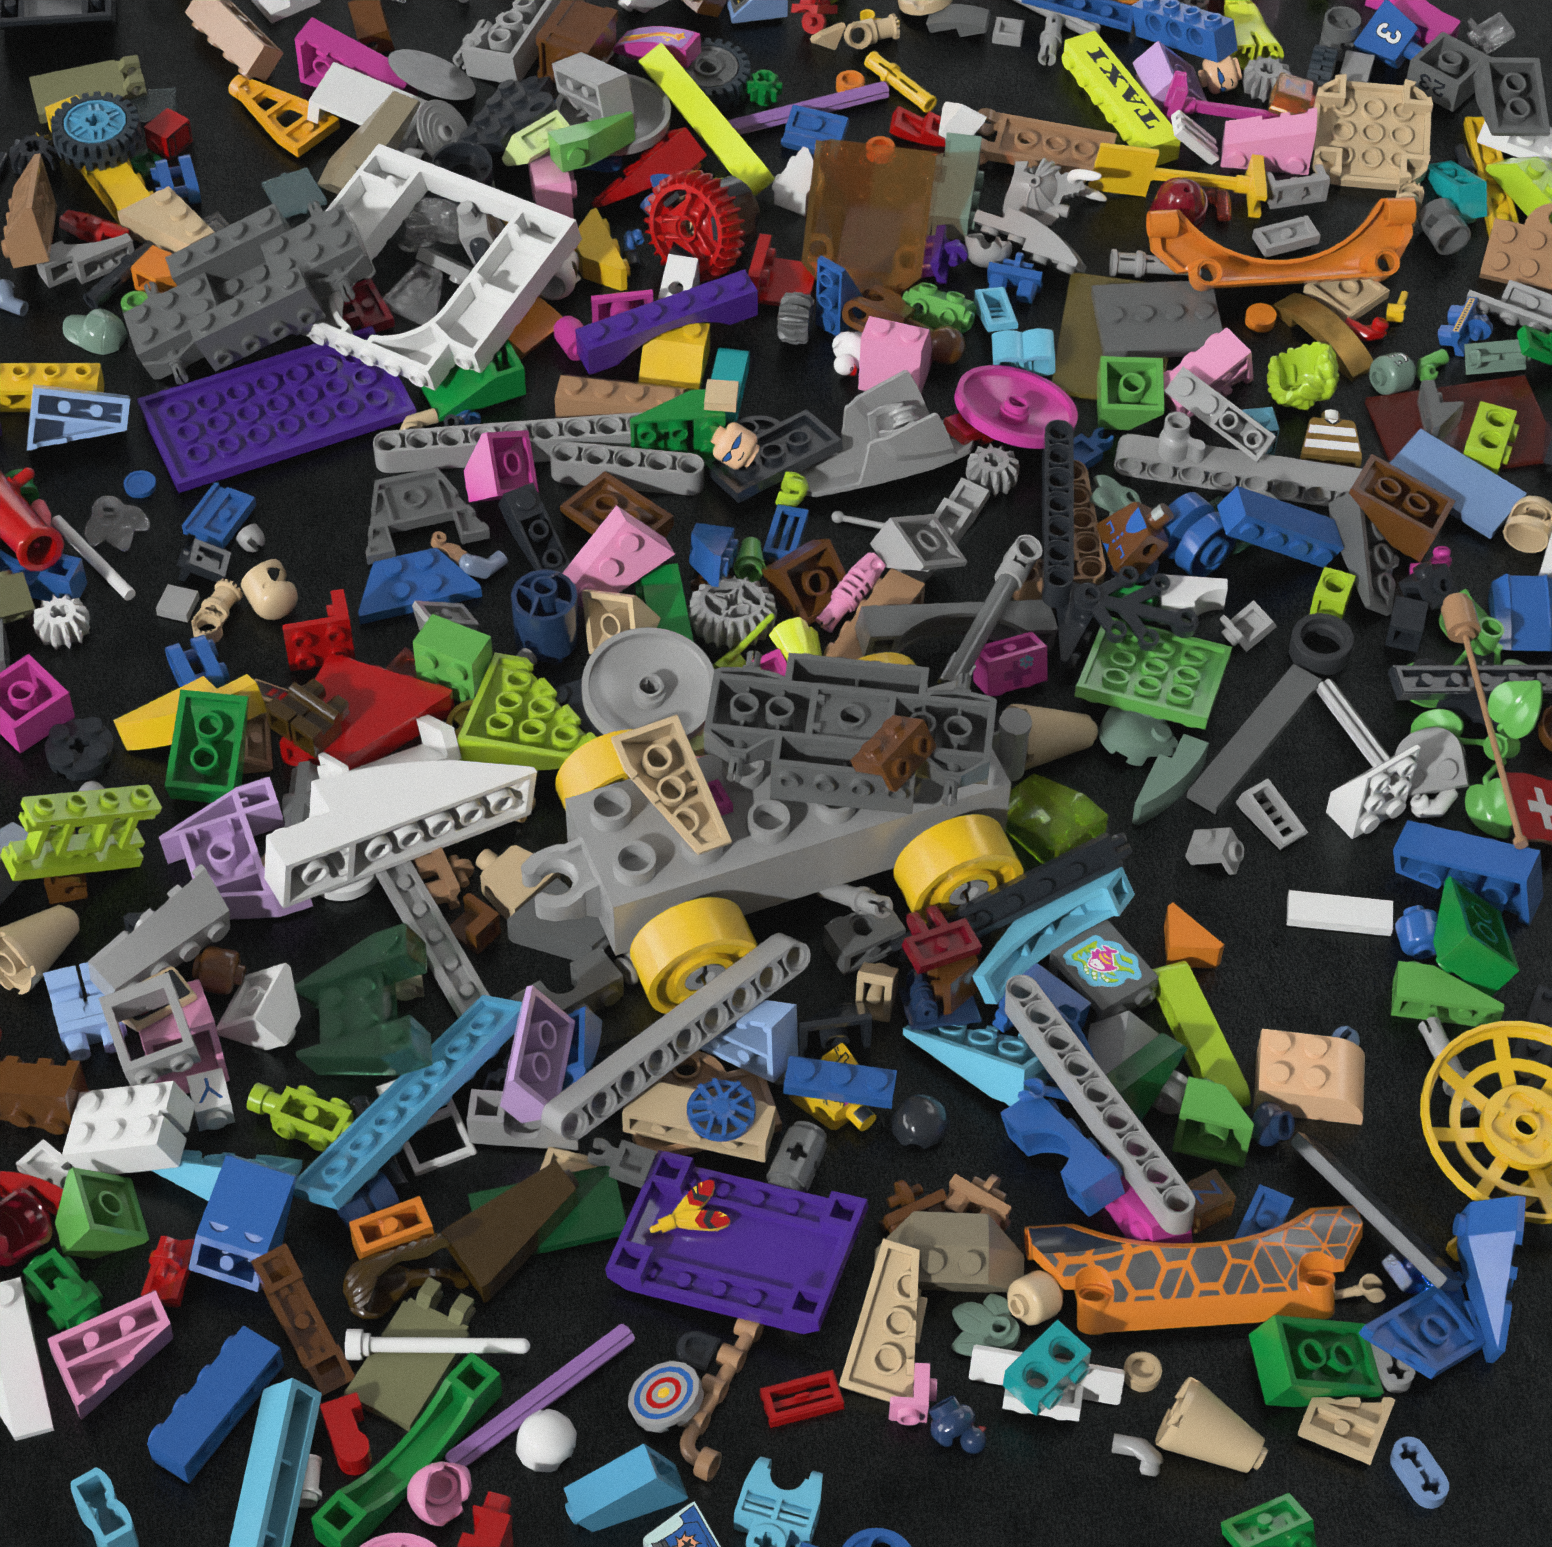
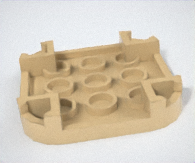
(1372, 133)

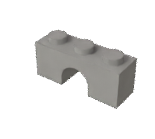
(495, 1126)

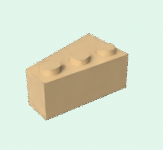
(164, 221)

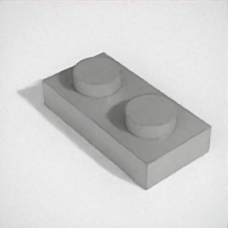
(1286, 236)
(441, 262)

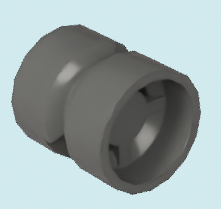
(1340, 29)
(1444, 226)

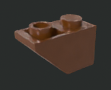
(953, 983)

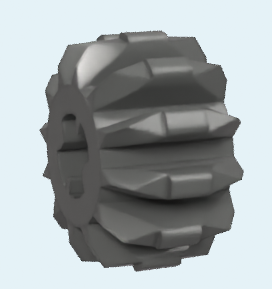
(795, 318)

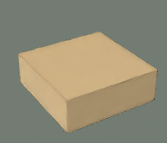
(721, 395)

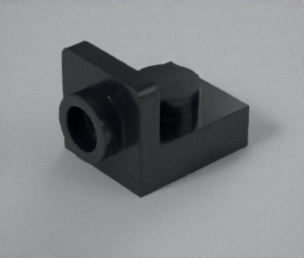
(204, 561)

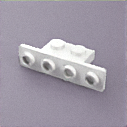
(1099, 1385)

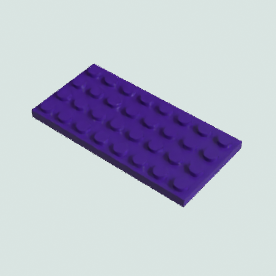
(270, 412)

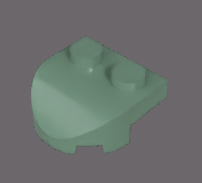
(1136, 735)

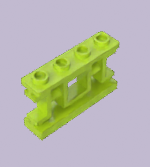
(80, 852)

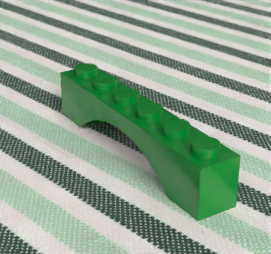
(368, 1500)

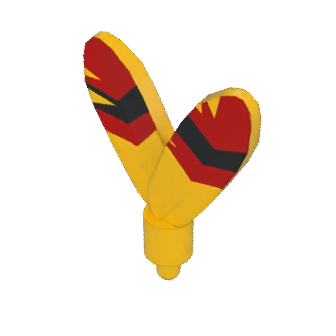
(689, 1213)

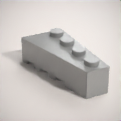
(510, 44)

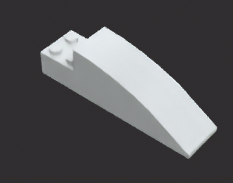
(388, 817)

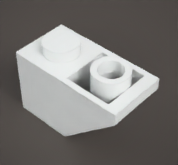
(793, 184)

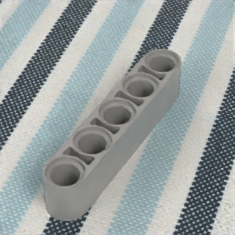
(636, 467)

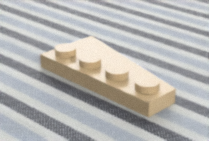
(885, 1336)

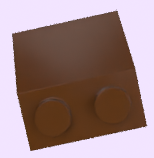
(805, 579)

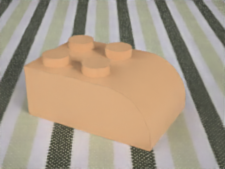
(1310, 1076)

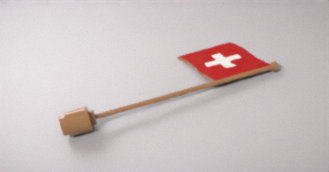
(1525, 794)

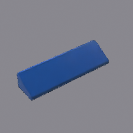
(1098, 11)

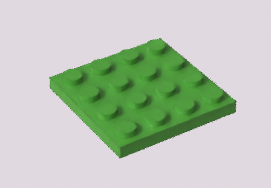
(1169, 683)

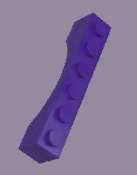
(615, 337)

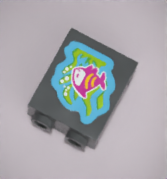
(1105, 971)

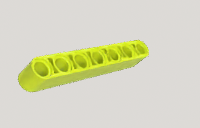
(706, 119)

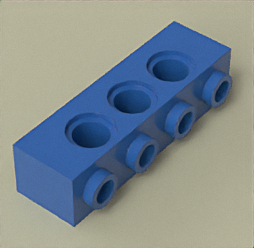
(1185, 28)

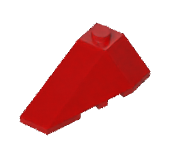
(672, 154)

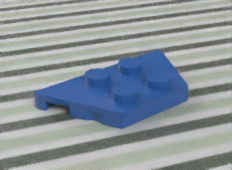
(410, 578)
(1428, 1331)

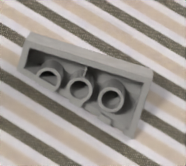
(163, 937)

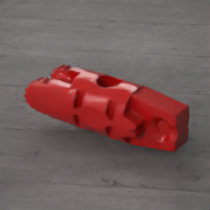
(90, 227)

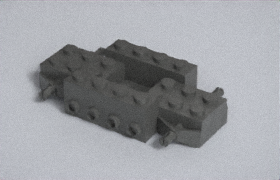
(246, 289)
(804, 735)

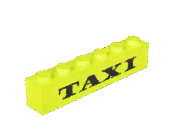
(1119, 96)

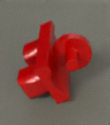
(814, 17)
(169, 1270)

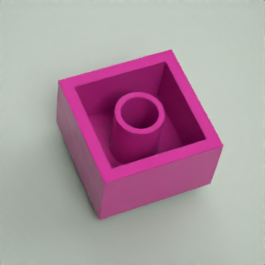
(31, 703)

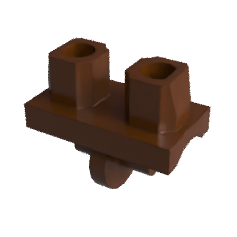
(905, 1196)

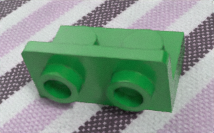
(1272, 1524)

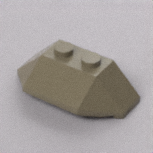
(960, 1252)

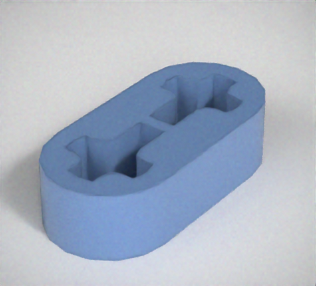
(1415, 1474)

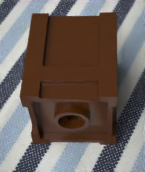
(576, 29)

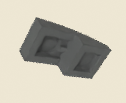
(965, 18)

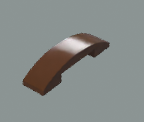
(301, 1320)

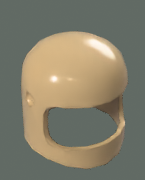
(1529, 524)
(268, 597)

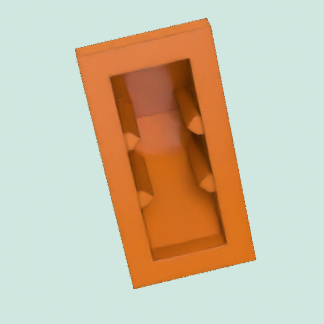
(1189, 941)

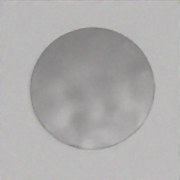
(431, 74)

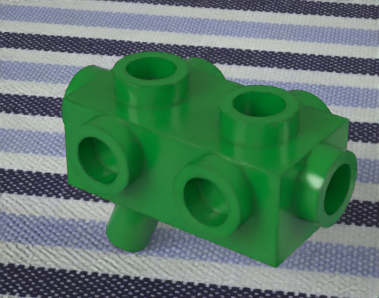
(71, 1299)

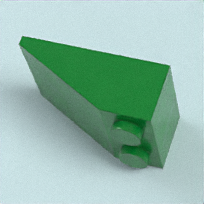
(207, 746)
(1473, 939)
(1313, 1359)

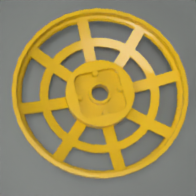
(1498, 1115)

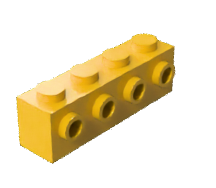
(18, 381)

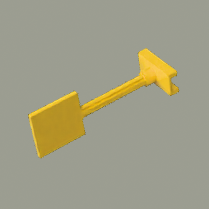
(1133, 168)

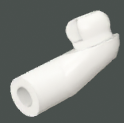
(1437, 807)

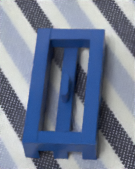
(792, 513)

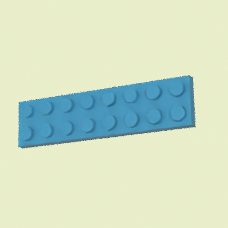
(408, 1104)

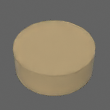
(1142, 1371)

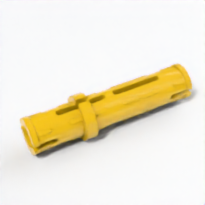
(893, 76)

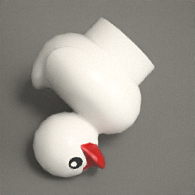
(847, 351)

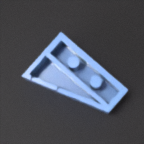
(73, 414)
(760, 1040)

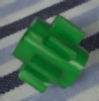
(764, 87)

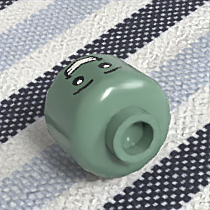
(1392, 373)

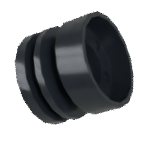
(466, 160)

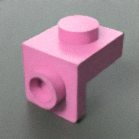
(915, 1410)

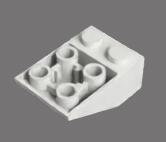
(1374, 794)

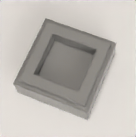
(1008, 31)
(177, 603)

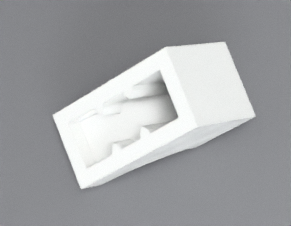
(1194, 593)

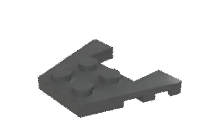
(416, 502)

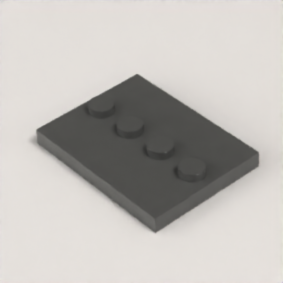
(1154, 318)

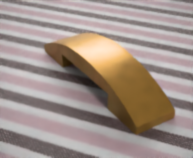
(1327, 328)

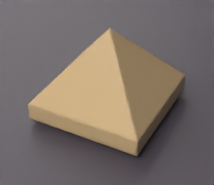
(830, 36)

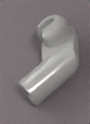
(1139, 1448)

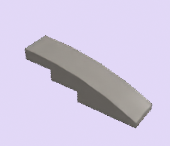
(956, 516)

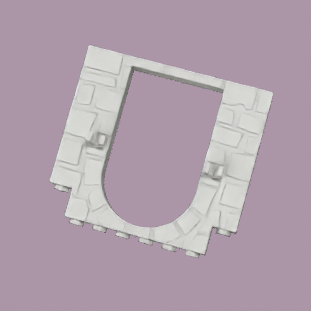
(488, 300)

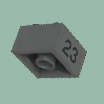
(1446, 70)

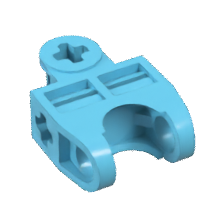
(777, 1515)

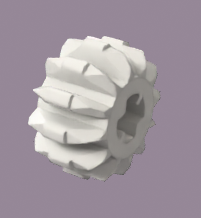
(61, 621)

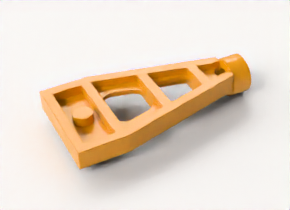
(297, 137)

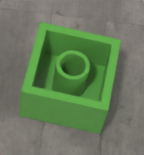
(452, 656)

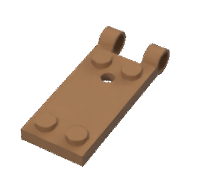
(1062, 143)

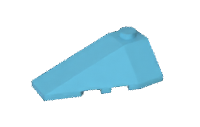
(983, 1057)
(201, 1173)

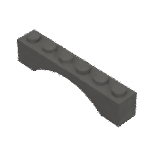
(899, 626)

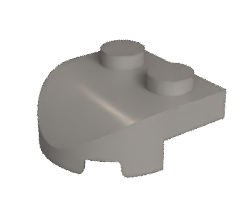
(1439, 763)

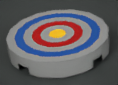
(665, 1396)

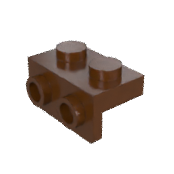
(895, 750)

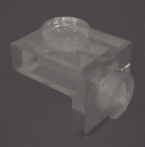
(1490, 33)

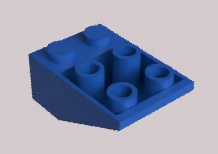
(242, 1220)

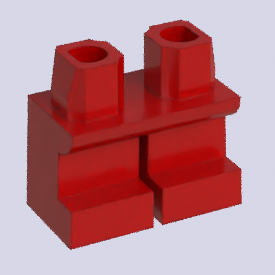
(491, 1524)

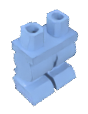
(79, 1021)

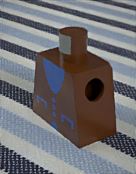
(1135, 536)

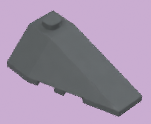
(1366, 554)

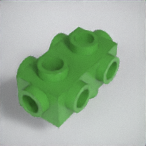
(940, 307)

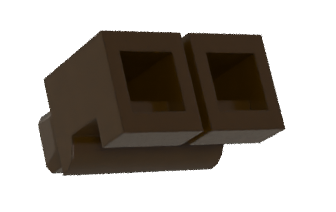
(307, 718)

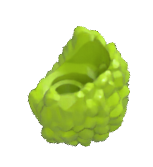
(1303, 375)

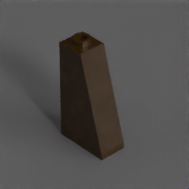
(510, 1228)

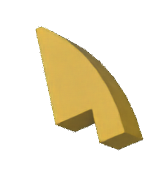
(155, 722)

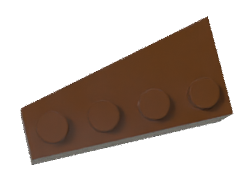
(40, 1093)

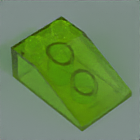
(1051, 817)

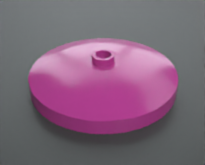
(1012, 404)

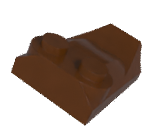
(599, 497)

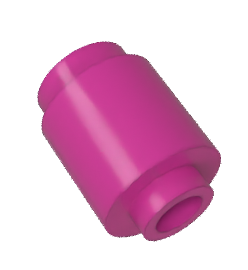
(566, 335)

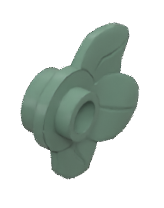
(1112, 495)
(982, 1323)

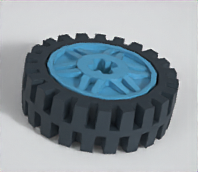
(96, 131)

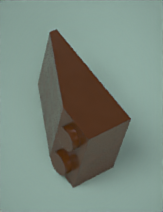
(1400, 506)

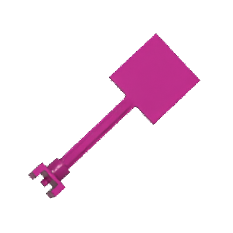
(1177, 99)

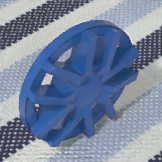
(721, 1110)

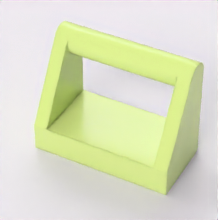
(532, 140)

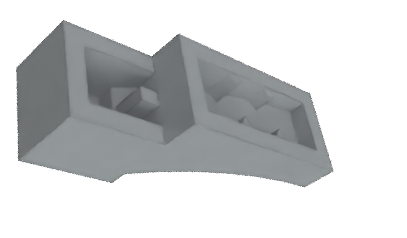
(84, 260)

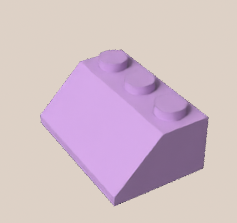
(536, 1057)

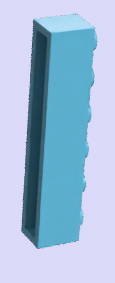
(276, 1466)

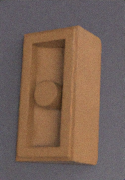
(258, 746)

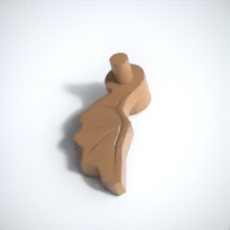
(452, 550)

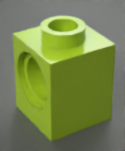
(1333, 592)

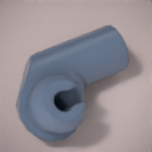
(8, 301)
(481, 567)

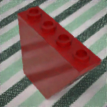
(380, 708)

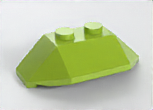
(1525, 181)

